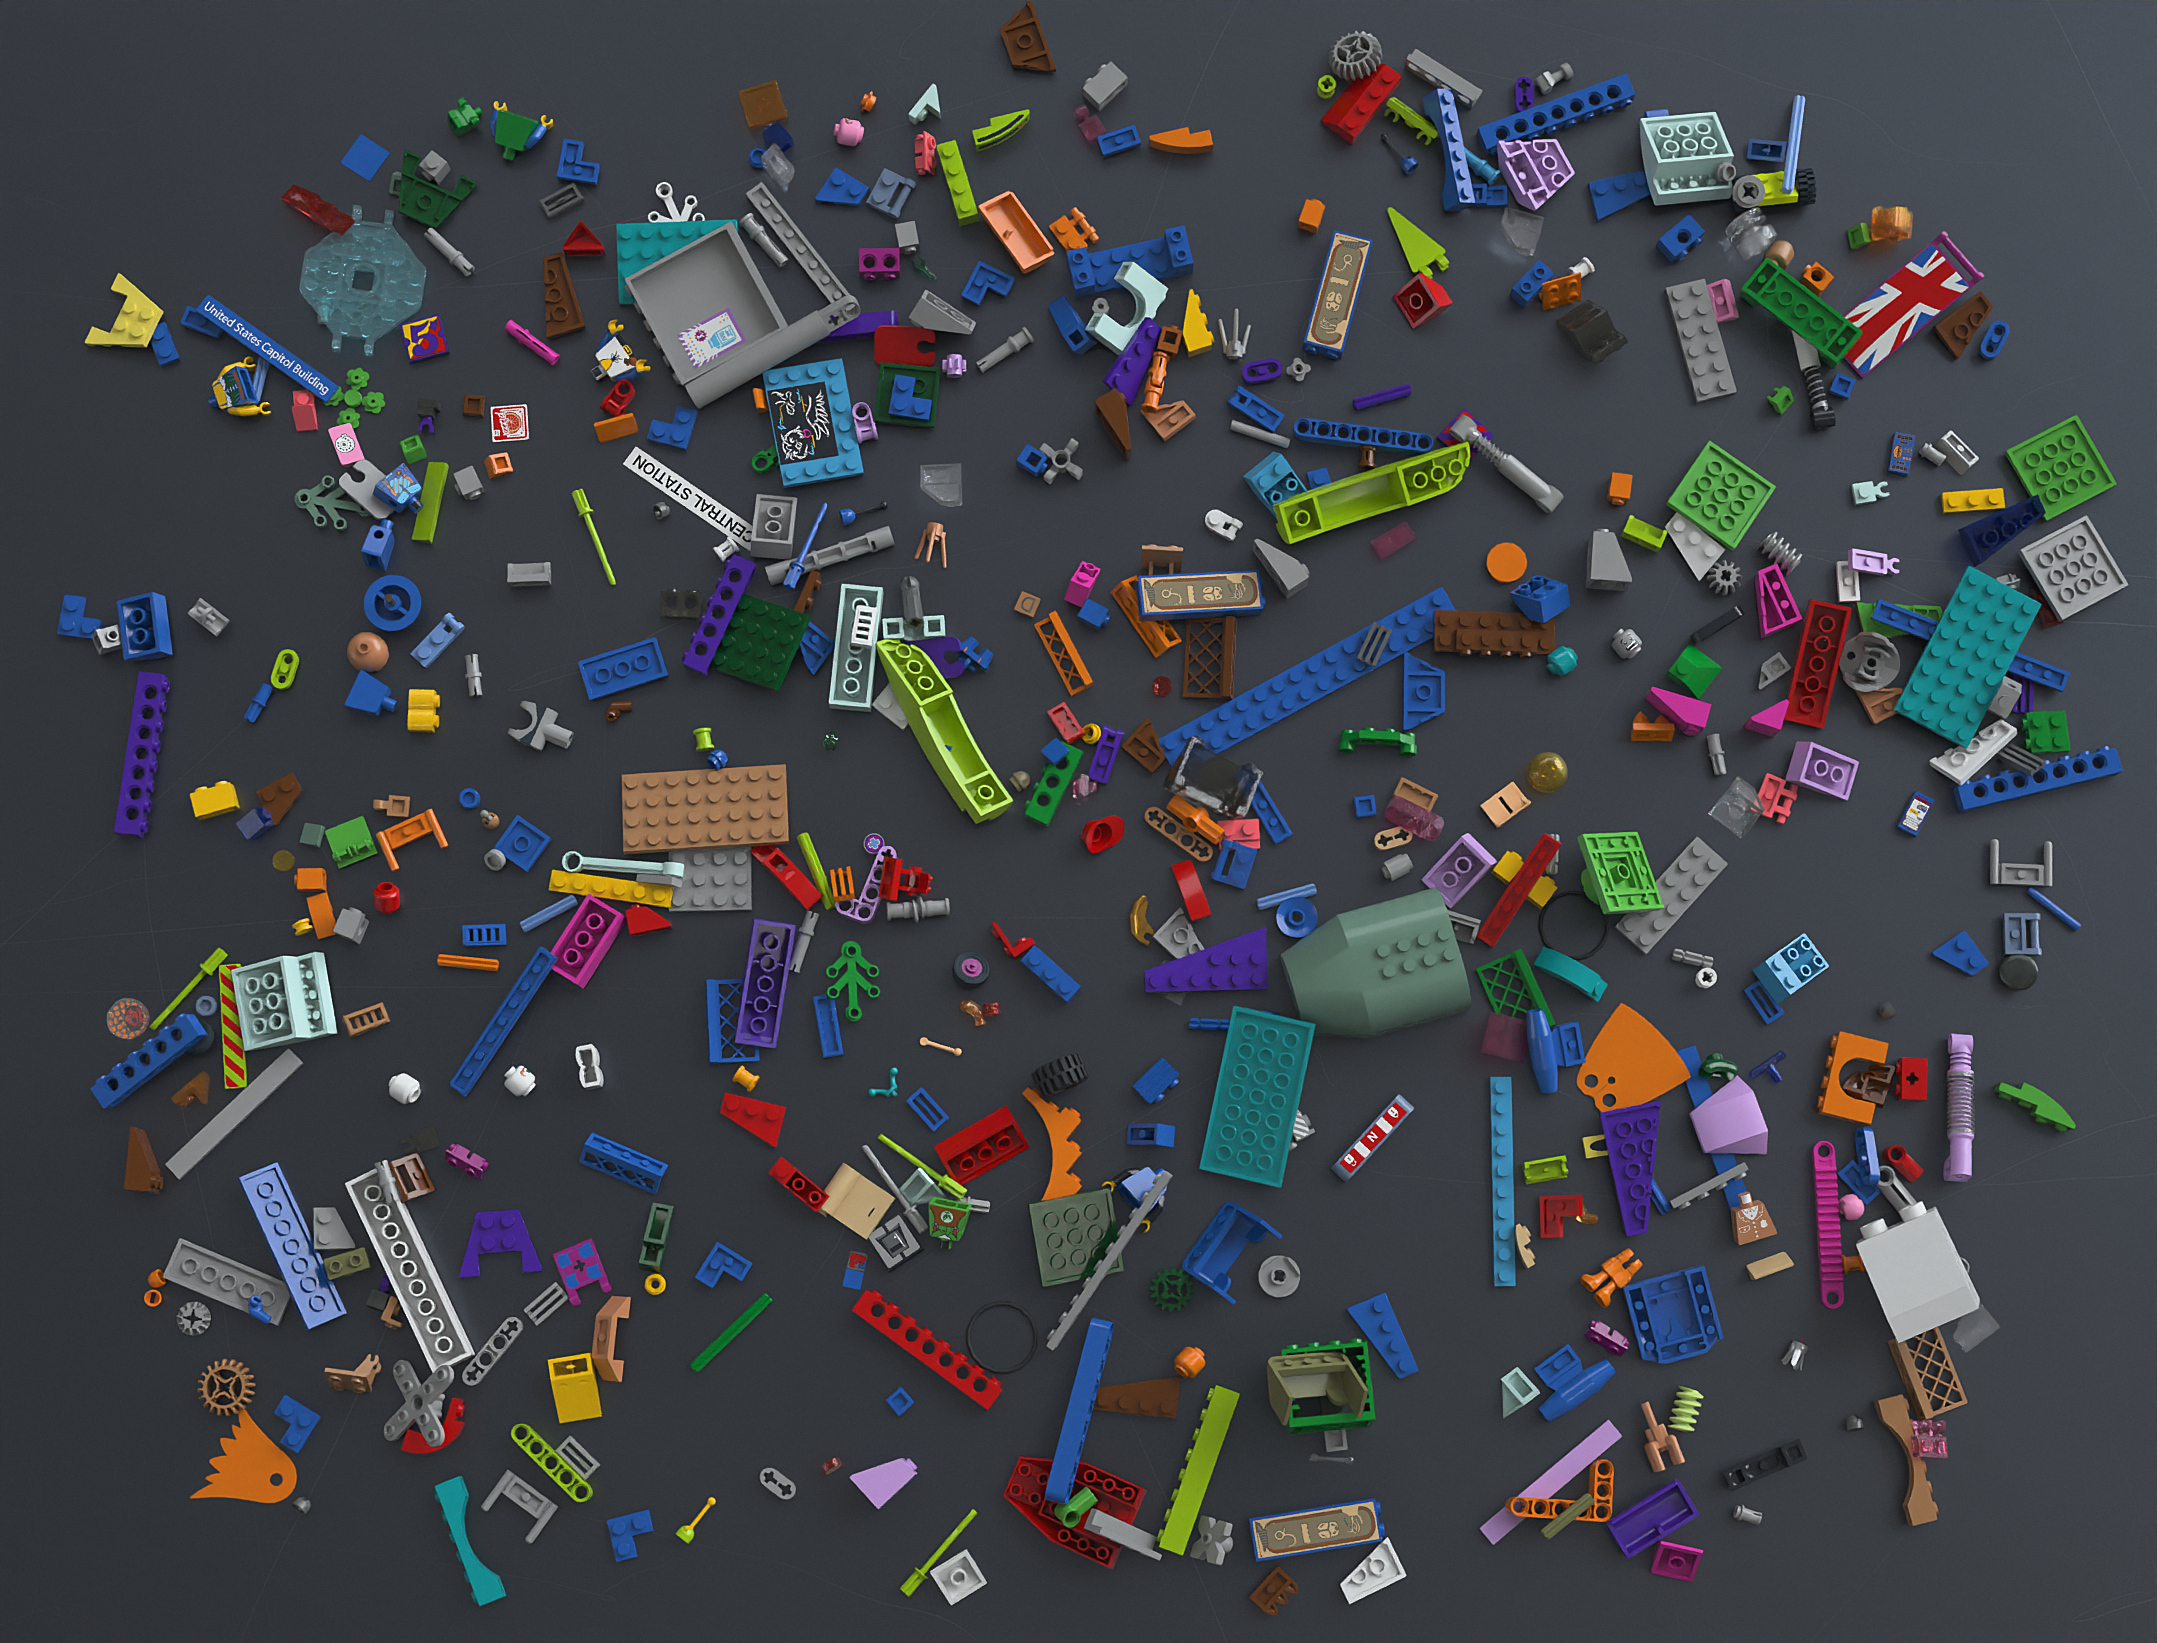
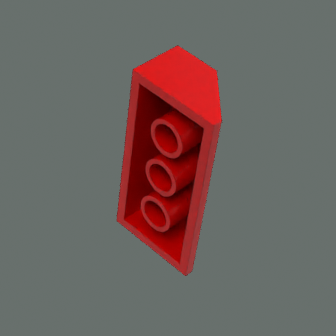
(1361, 102)
(981, 1146)

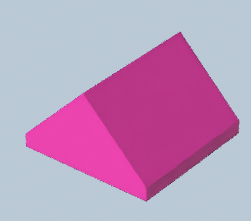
(1768, 721)
(1675, 1561)

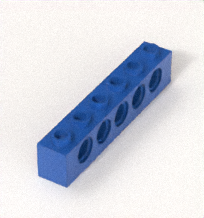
(191, 1034)

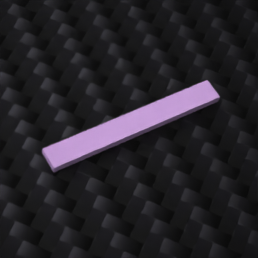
(1554, 1479)

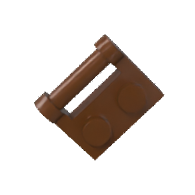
(415, 1176)

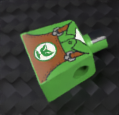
(948, 1220)

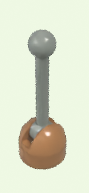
(487, 817)

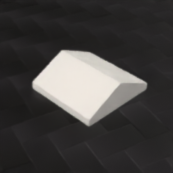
(958, 1577)

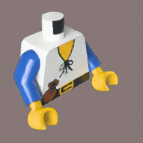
(617, 358)

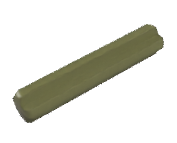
(1567, 1516)

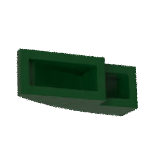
(656, 1237)

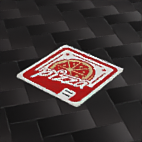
(509, 423)

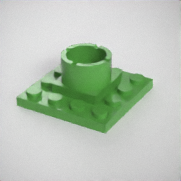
(1618, 873)

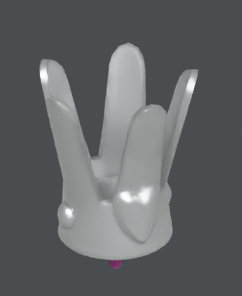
(1796, 1350)

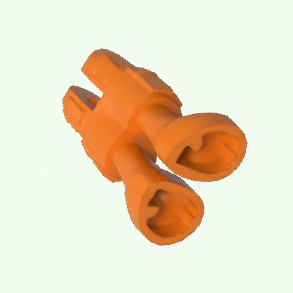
(1618, 1276)

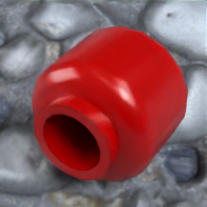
(386, 898)

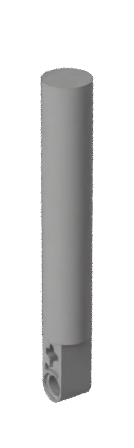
(771, 351)

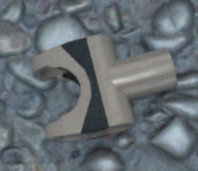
(541, 728)

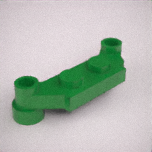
(1370, 736)

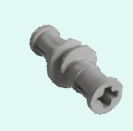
(917, 909)

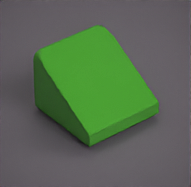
(413, 449)

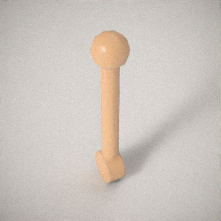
(924, 1041)

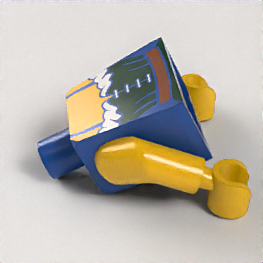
(236, 392)

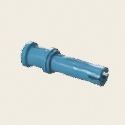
(1482, 167)

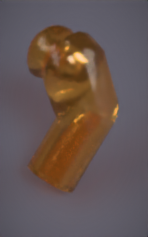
(974, 1009)
(1587, 1217)

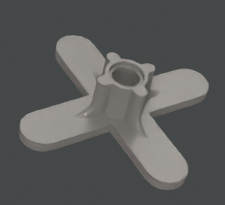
(422, 1403)

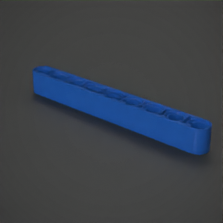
(1079, 1411)

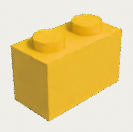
(214, 800)

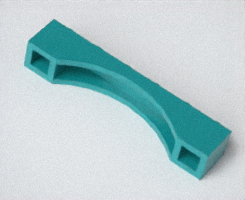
(454, 1498)

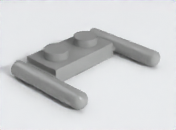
(2020, 873)
(526, 1497)

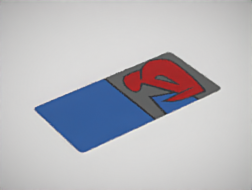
(855, 1270)

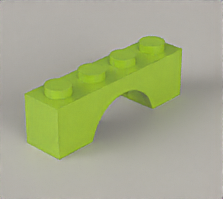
(957, 182)

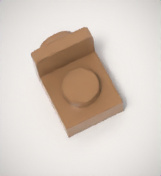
(392, 1309)

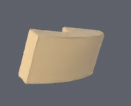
(1522, 1238)

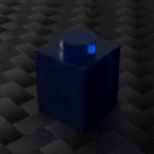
(777, 134)
(255, 823)

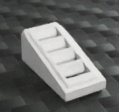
(858, 642)

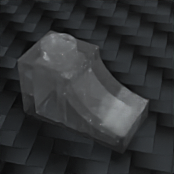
(777, 165)

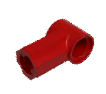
(1903, 1164)

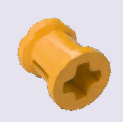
(745, 1078)

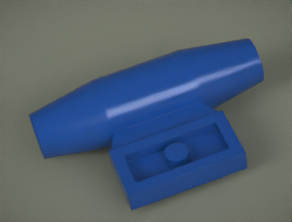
(1552, 1048)
(1571, 1383)

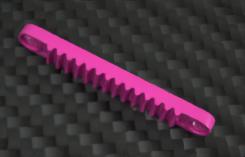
(1827, 1224)

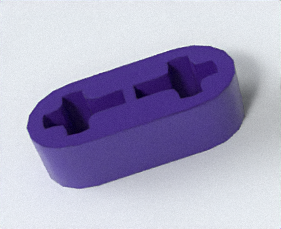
(1519, 96)

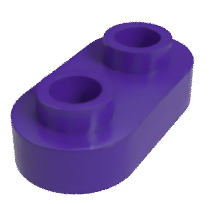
(1261, 370)

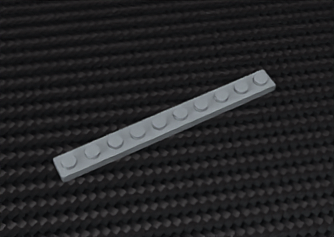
(1113, 1252)

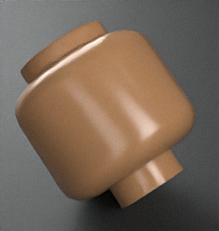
(1780, 253)

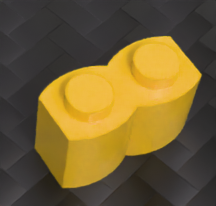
(422, 711)

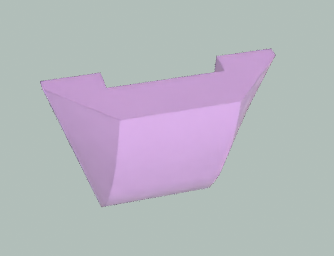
(1533, 169)
(1731, 1121)

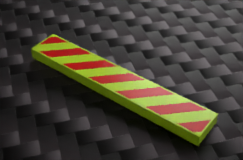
(233, 1047)

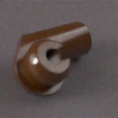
(616, 708)

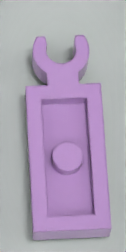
(1871, 562)

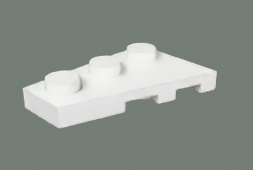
(1695, 545)
(1373, 1573)

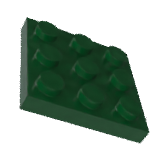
(925, 387)

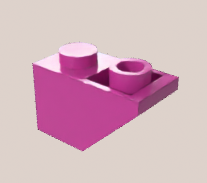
(1082, 584)

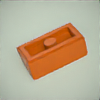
(616, 427)

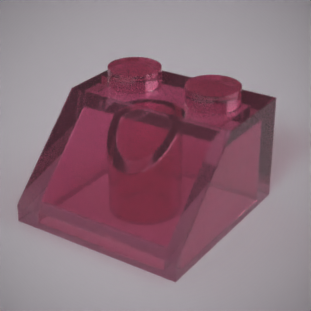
(1505, 1037)

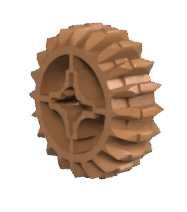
(220, 1381)

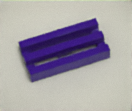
(2022, 696)

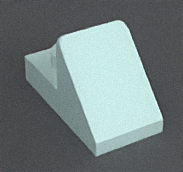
(928, 102)

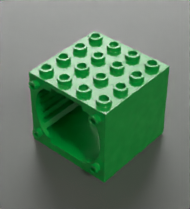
(1358, 1356)

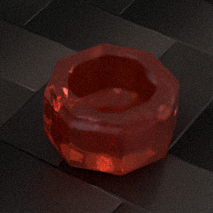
(1162, 686)

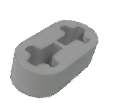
(774, 1487)

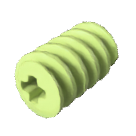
(1686, 1409)

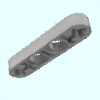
(490, 1349)

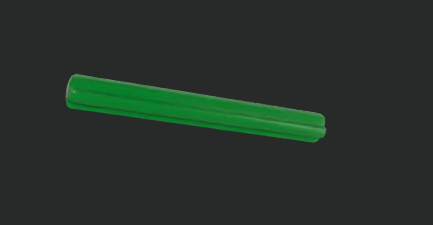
(731, 1332)

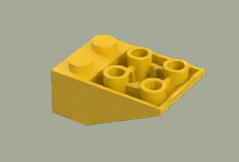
(575, 1387)

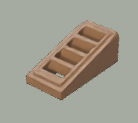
(368, 1026)

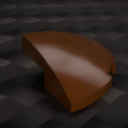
(1871, 1084)

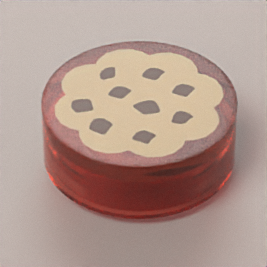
(831, 1466)

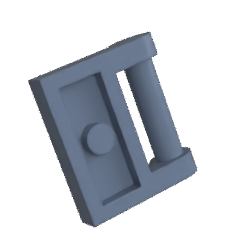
(885, 190)
(2015, 933)

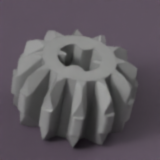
(1732, 581)

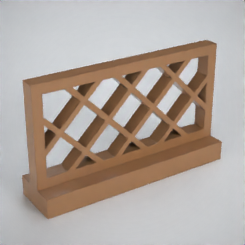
(1913, 1382)

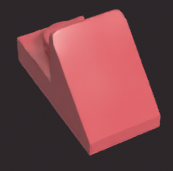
(304, 411)

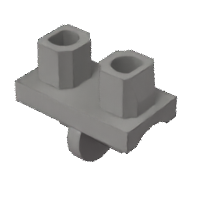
(208, 617)

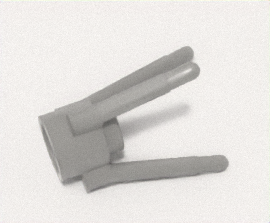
(1234, 349)

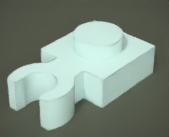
(1866, 493)

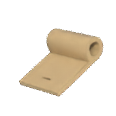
(854, 1199)

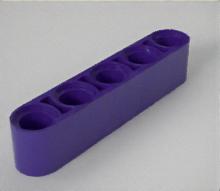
(862, 326)

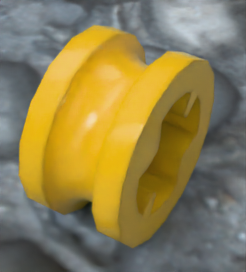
(302, 927)

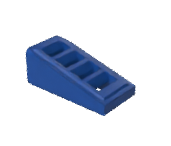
(476, 943)

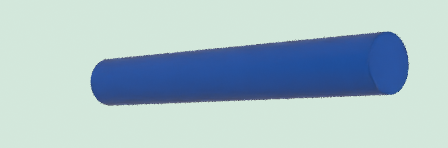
(2053, 908)

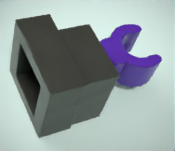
(426, 410)
(379, 1299)

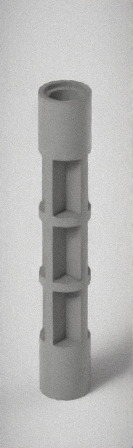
(842, 551)

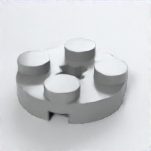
(1277, 1288)

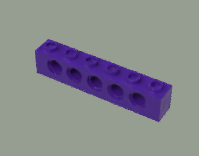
(733, 566)

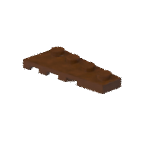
(562, 306)
(1142, 1398)

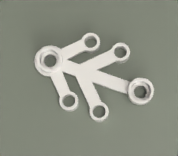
(672, 208)

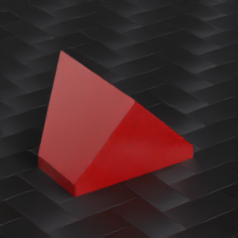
(583, 243)

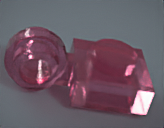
(1091, 126)

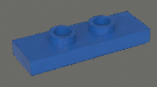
(828, 1026)

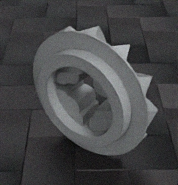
(1758, 191)
(199, 1326)

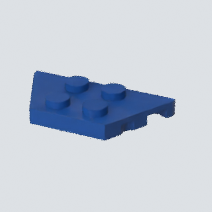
(1421, 692)

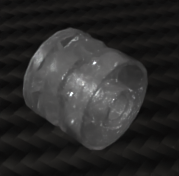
(1752, 236)

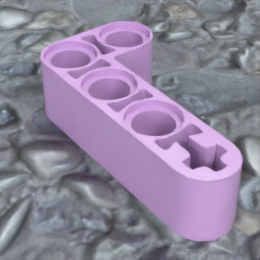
(871, 884)

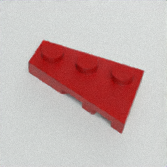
(754, 1115)

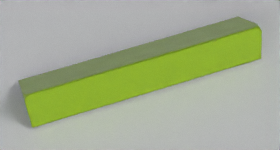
(431, 499)

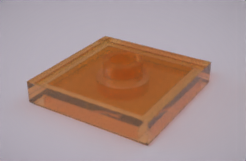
(763, 104)

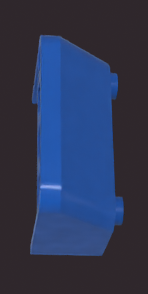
(1222, 1245)

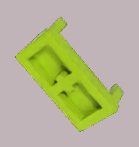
(1644, 534)
(1545, 1169)

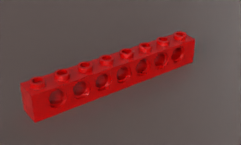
(864, 1309)

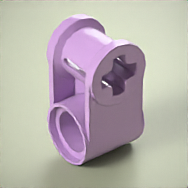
(864, 426)

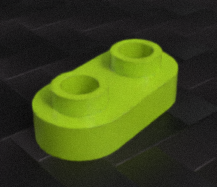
(282, 669)

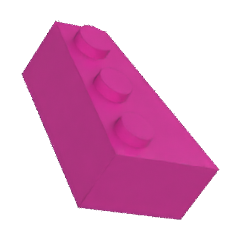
(1774, 602)

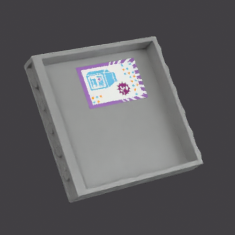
(705, 303)

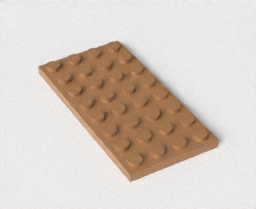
(705, 809)

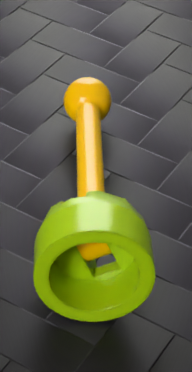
(686, 1532)

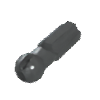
(911, 602)

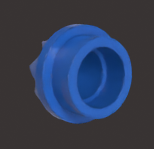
(717, 759)

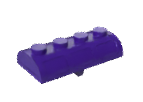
(1652, 1518)

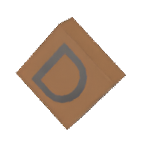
(1027, 604)

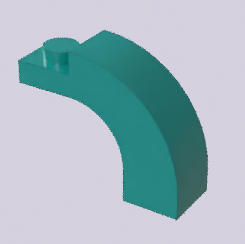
(1572, 972)

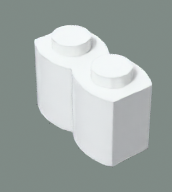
(590, 1073)

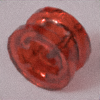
(992, 1009)

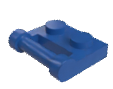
(1240, 865)

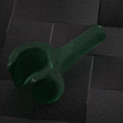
(924, 268)

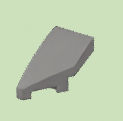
(1772, 670)

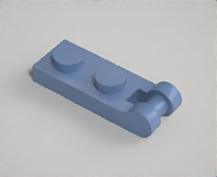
(437, 640)

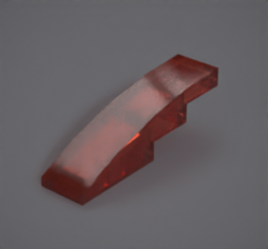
(317, 210)

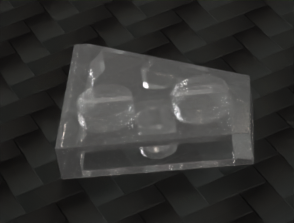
(1975, 1328)

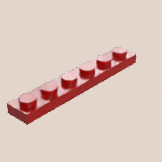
(1519, 889)

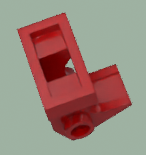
(915, 879)

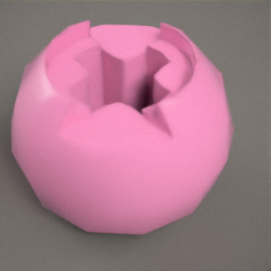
(1851, 1207)

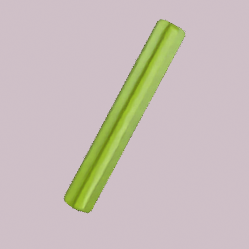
(816, 870)

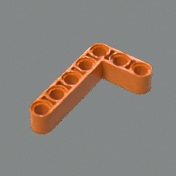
(1589, 1514)

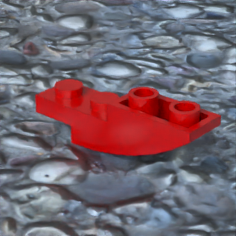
(787, 874)

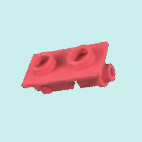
(925, 144)

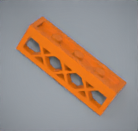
(1150, 631)
(1071, 651)

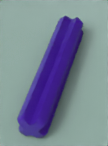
(1382, 396)

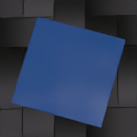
(365, 157)

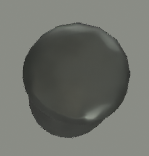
(2018, 971)

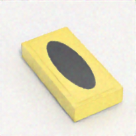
(1594, 1146)

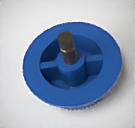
(392, 603)

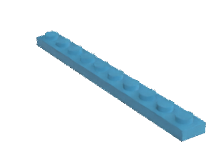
(1502, 1181)

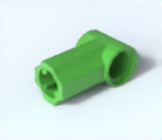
(1075, 1507)

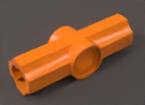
(1196, 819)

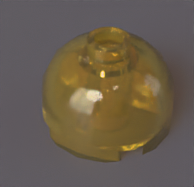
(1547, 772)

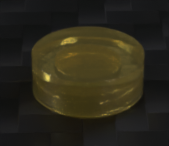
(283, 860)

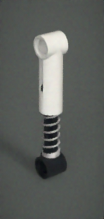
(1821, 414)

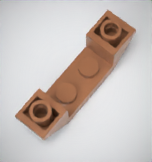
(605, 1338)

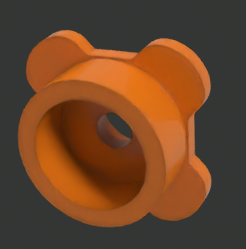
(867, 102)

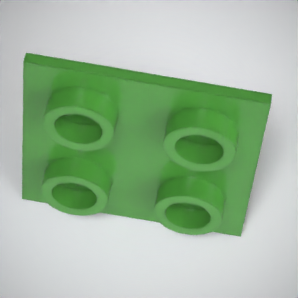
(351, 842)

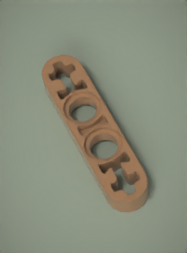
(1180, 832)

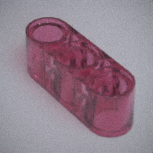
(1407, 810)

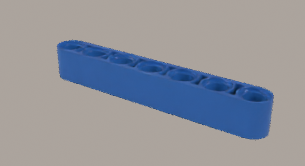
(1354, 430)

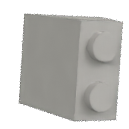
(1606, 563)

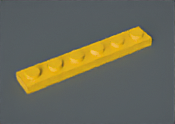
(611, 888)

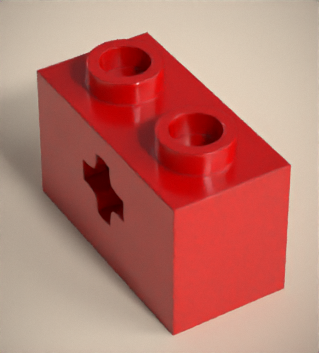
(1917, 1070)

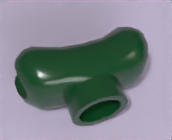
(1717, 1067)

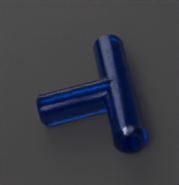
(1769, 1066)

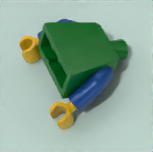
(516, 131)

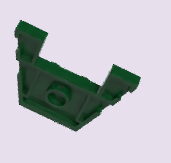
(424, 200)

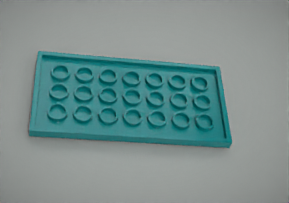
(1967, 657)
(1257, 1096)

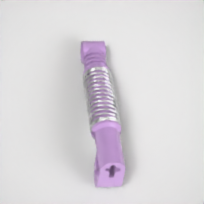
(1959, 1163)

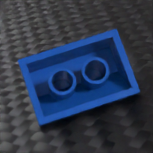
(144, 627)

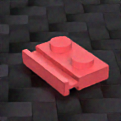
(1242, 832)

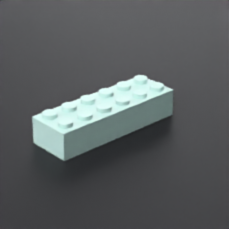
(854, 666)

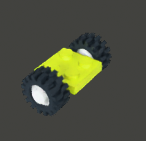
(1803, 191)

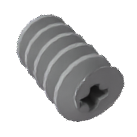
(1780, 552)

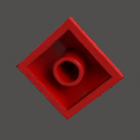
(1422, 300)

